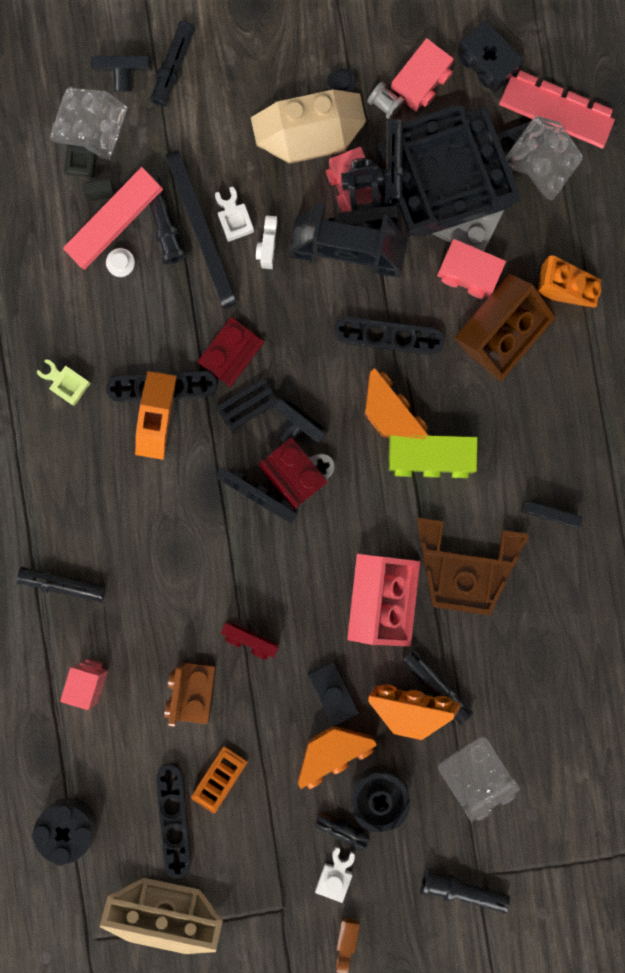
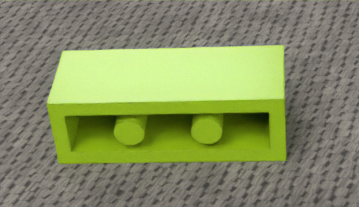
(433, 456)

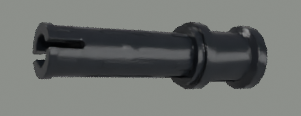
(167, 233)
(452, 889)

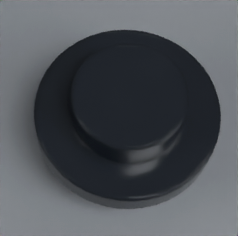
(341, 80)

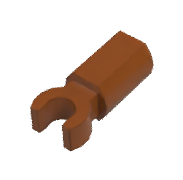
(346, 943)

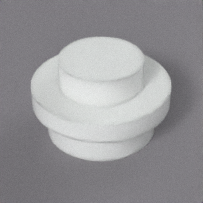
(120, 262)

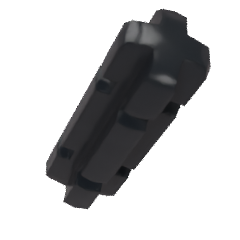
(342, 831)

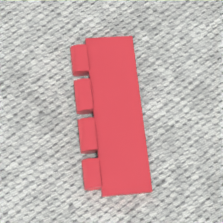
(572, 112)

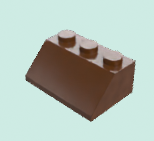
(505, 326)

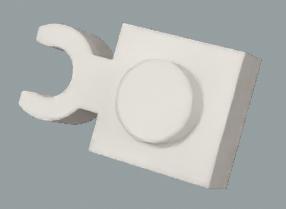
(234, 218)
(266, 249)
(335, 878)

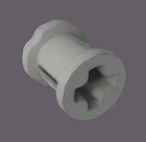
(385, 100)

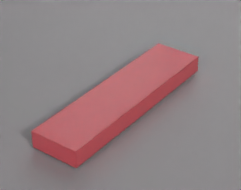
(113, 218)

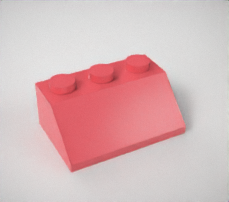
(383, 600)

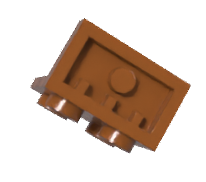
(191, 693)

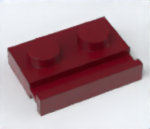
(230, 352)
(293, 473)
(260, 645)

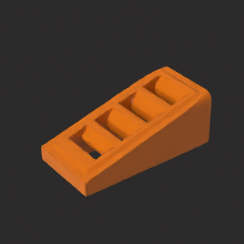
(204, 800)

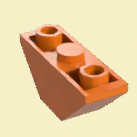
(568, 283)
(390, 411)
(155, 415)
(412, 712)
(331, 752)

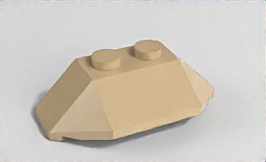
(309, 125)
(163, 917)

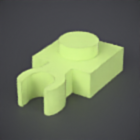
(66, 383)

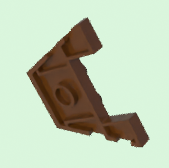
(464, 580)

